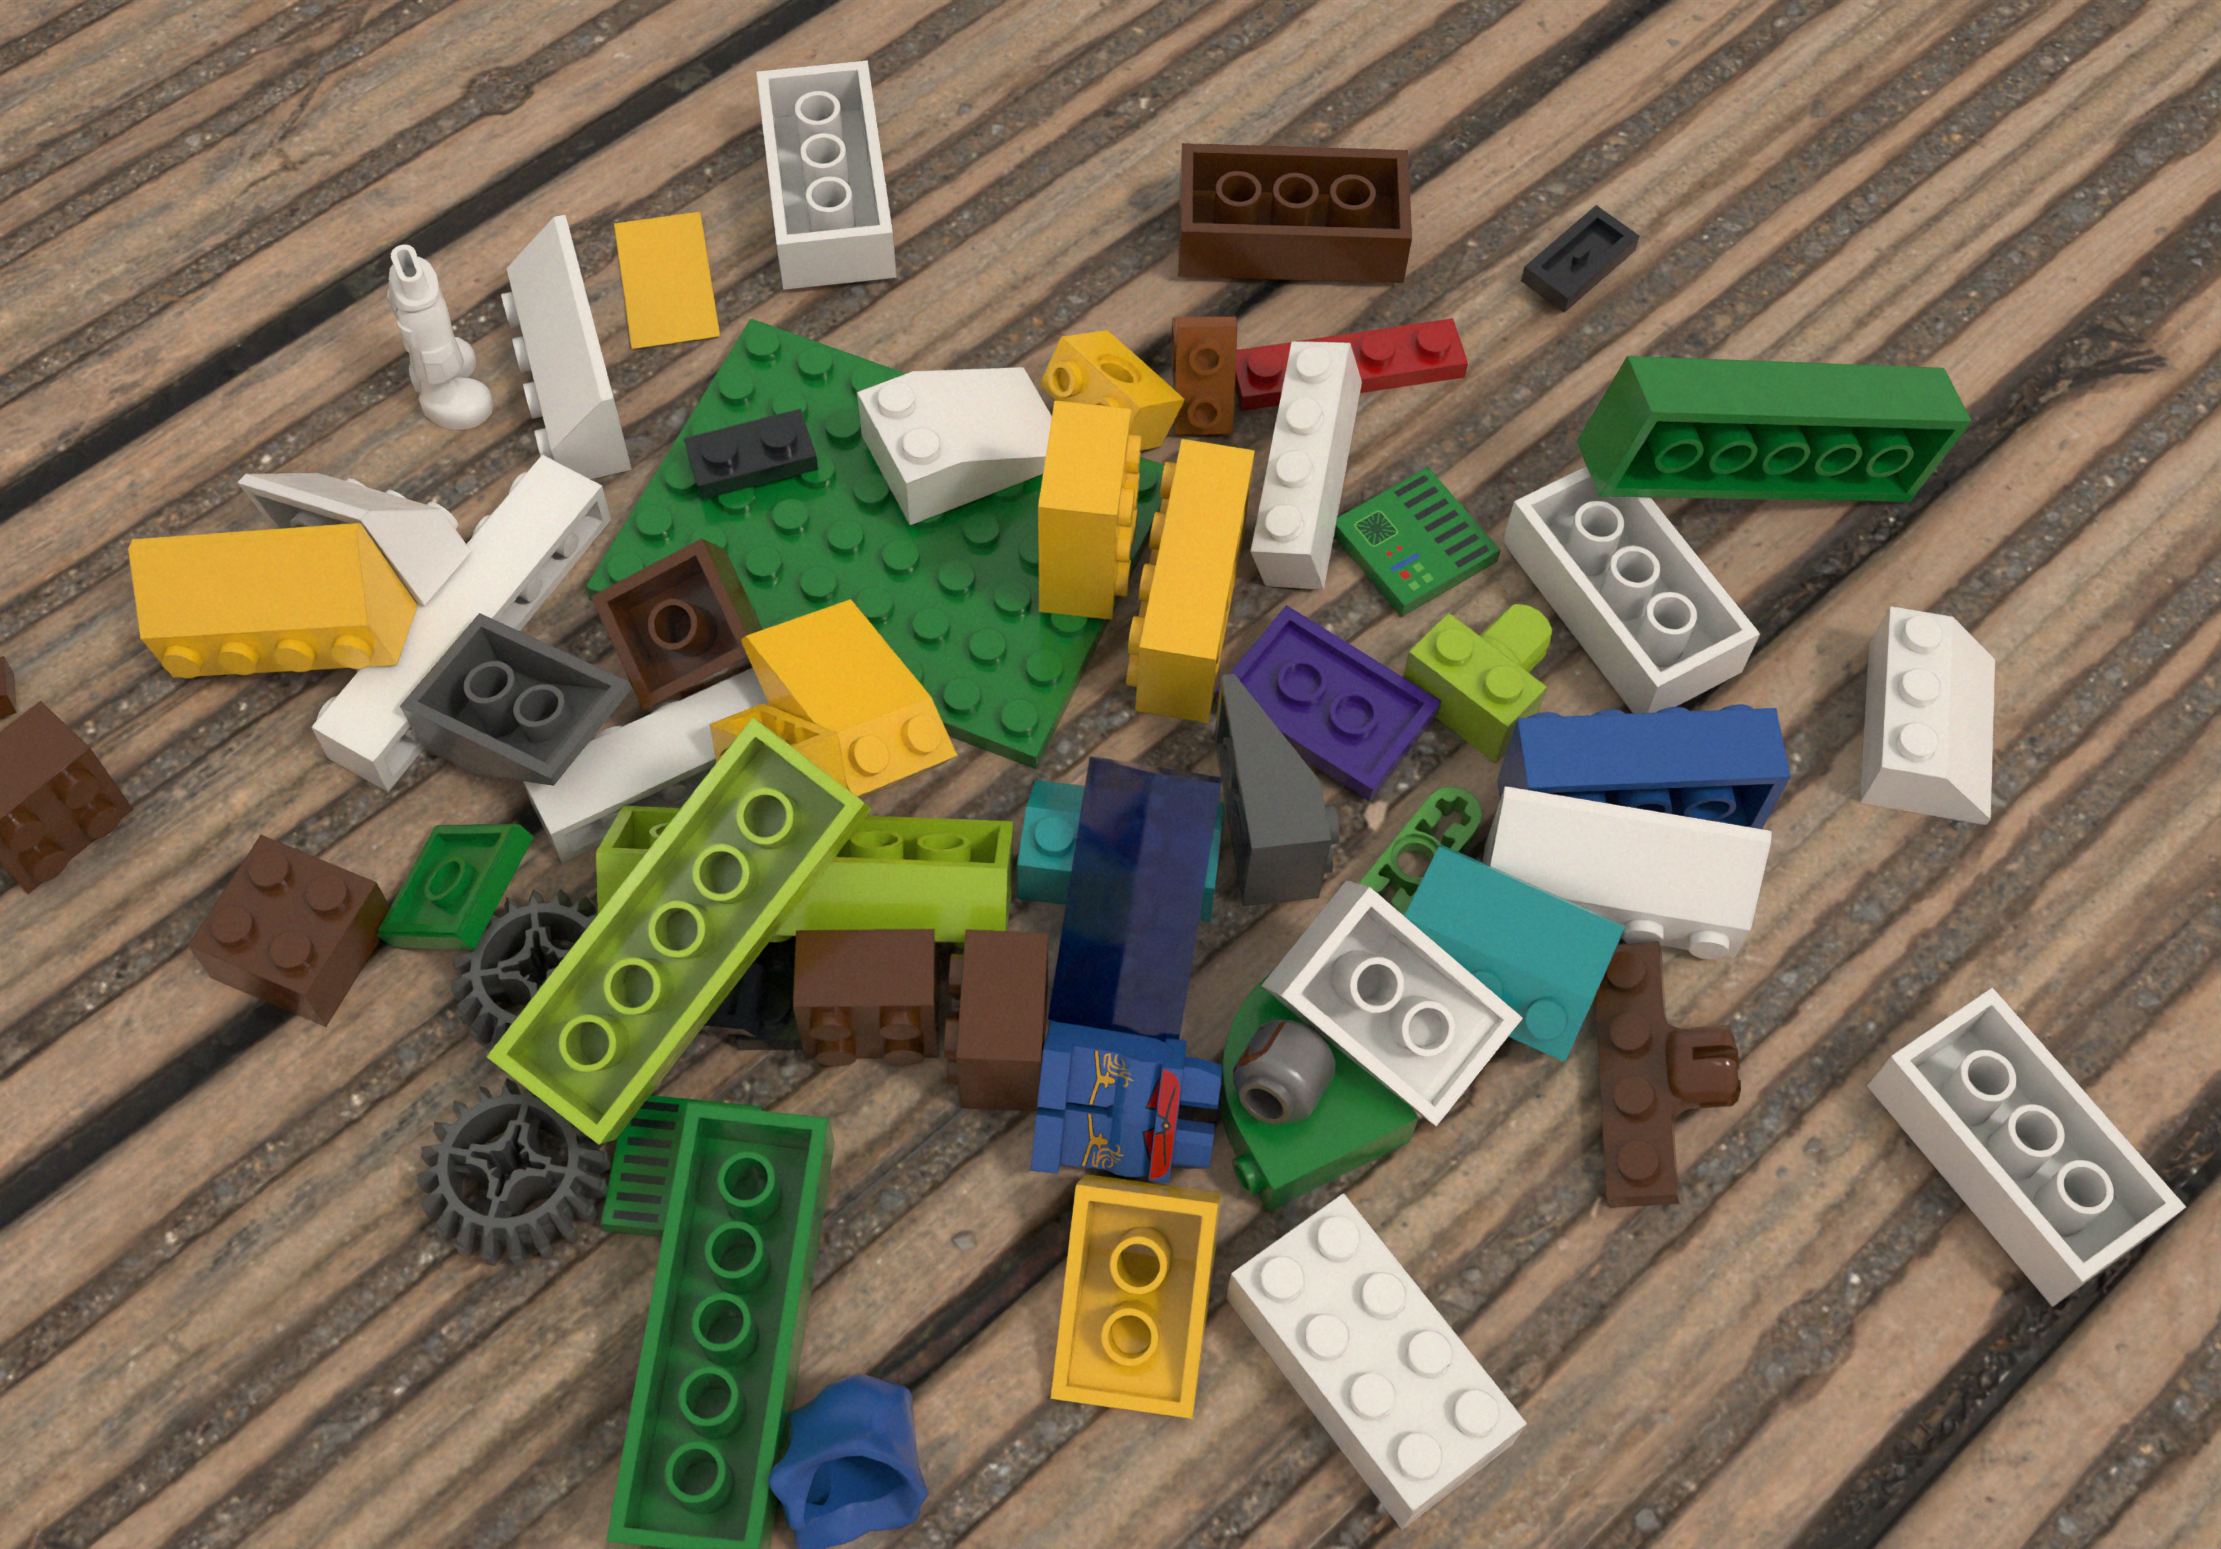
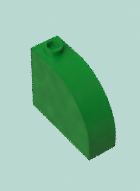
(1346, 1130)

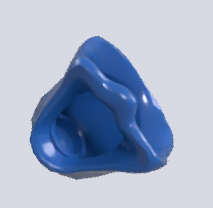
(850, 1463)

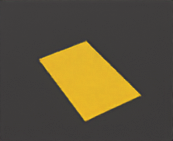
(666, 280)

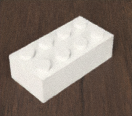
(826, 175)
(1630, 592)
(2024, 1146)
(1373, 1360)

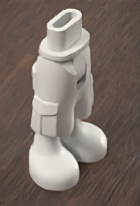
(437, 357)

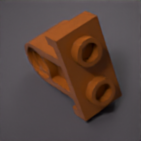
(1204, 373)

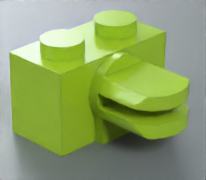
(1483, 676)

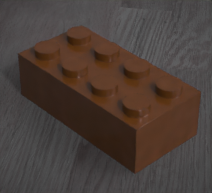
(1294, 213)

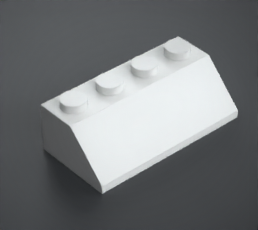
(564, 357)
(1650, 870)

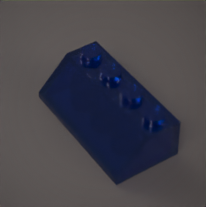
(1134, 898)

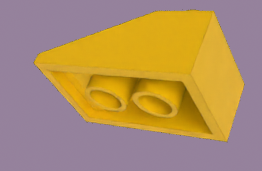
(849, 680)
(1136, 1295)

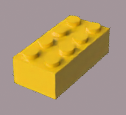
(1189, 580)

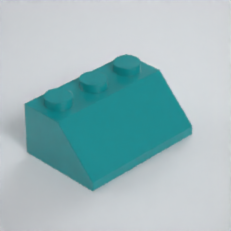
(1050, 843)
(1518, 942)

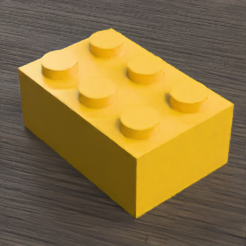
(1087, 509)

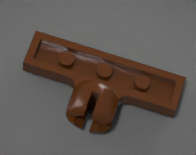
(1651, 1077)

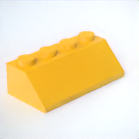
(269, 601)

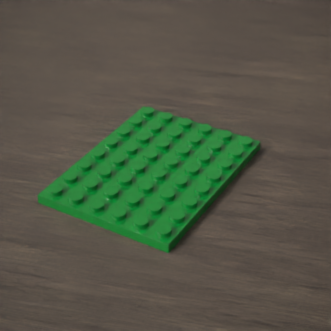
(942, 593)

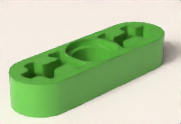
(1419, 837)

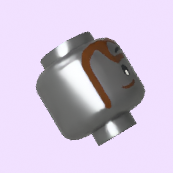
(1283, 1072)

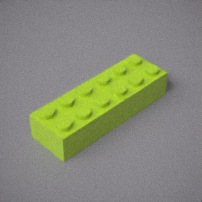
(884, 877)
(679, 933)

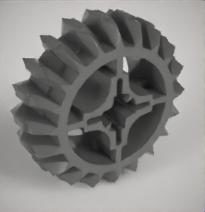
(493, 976)
(506, 1226)

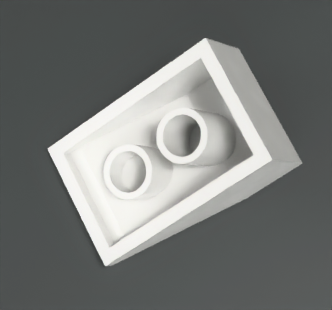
(954, 435)
(1392, 1000)

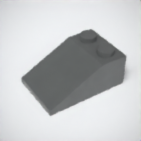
(511, 704)
(1271, 803)

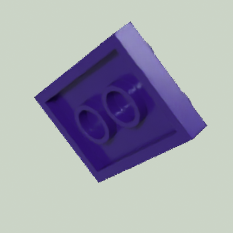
(1334, 701)

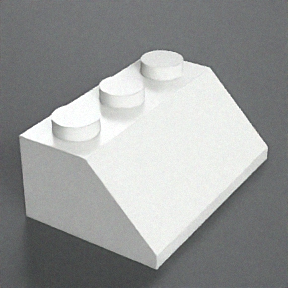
(412, 536)
(1928, 718)

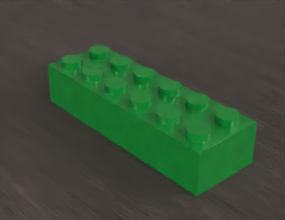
(1770, 430)
(723, 1331)

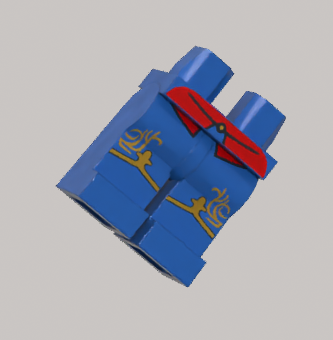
(1116, 1104)

